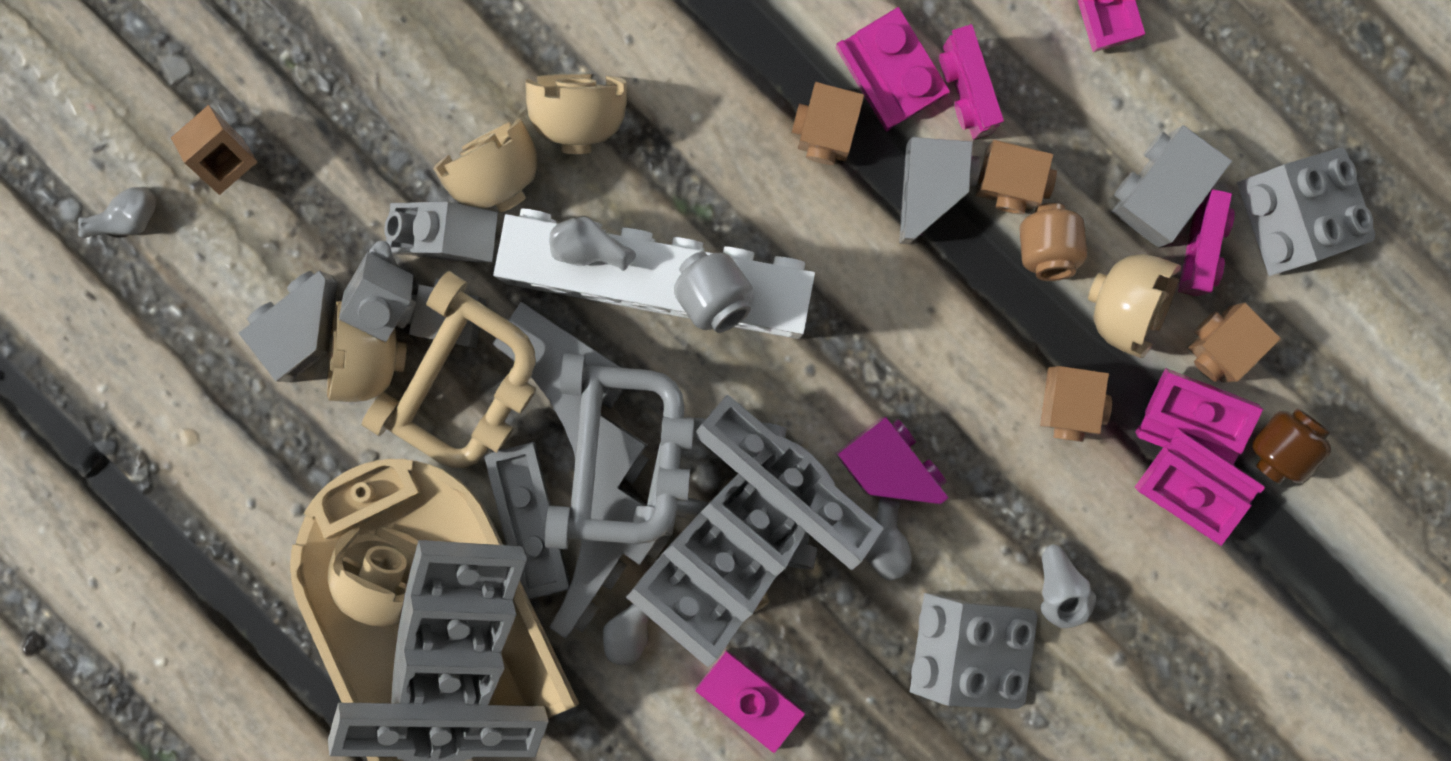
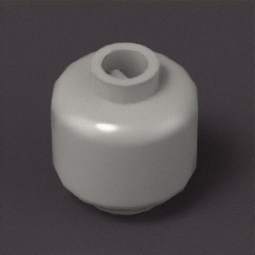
(713, 291)

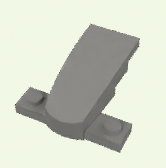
(747, 534)
(448, 665)

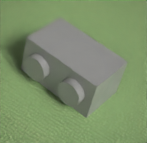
(1170, 186)

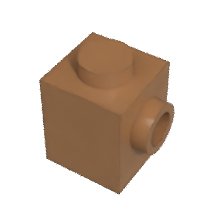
(827, 123)
(213, 150)
(1015, 177)
(1231, 343)
(1075, 402)

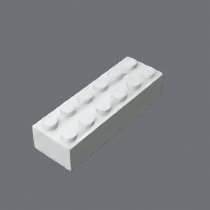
(648, 283)

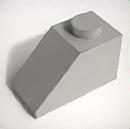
(934, 181)

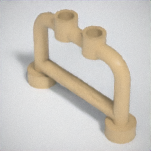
(513, 393)

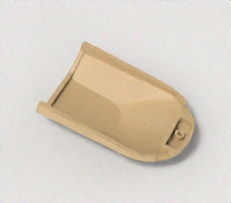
(428, 507)

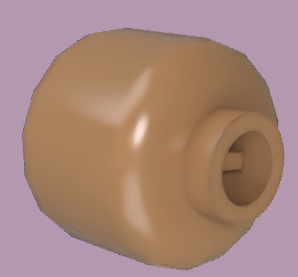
(1053, 242)

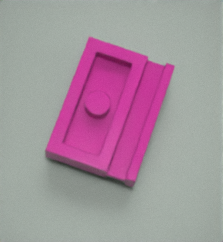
(965, 66)
(892, 69)
(1201, 411)
(1199, 487)

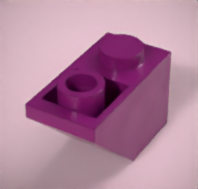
(888, 467)

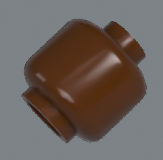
(1291, 446)

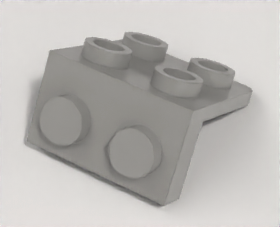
(1307, 210)
(973, 653)

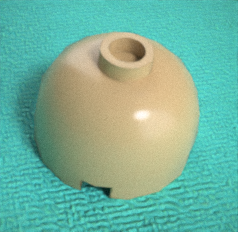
(575, 109)
(491, 168)
(1133, 301)
(360, 363)
(371, 574)

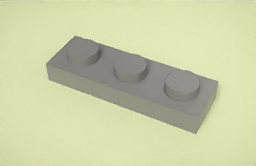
(523, 511)

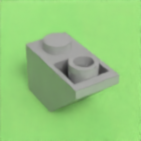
(441, 231)
(296, 329)

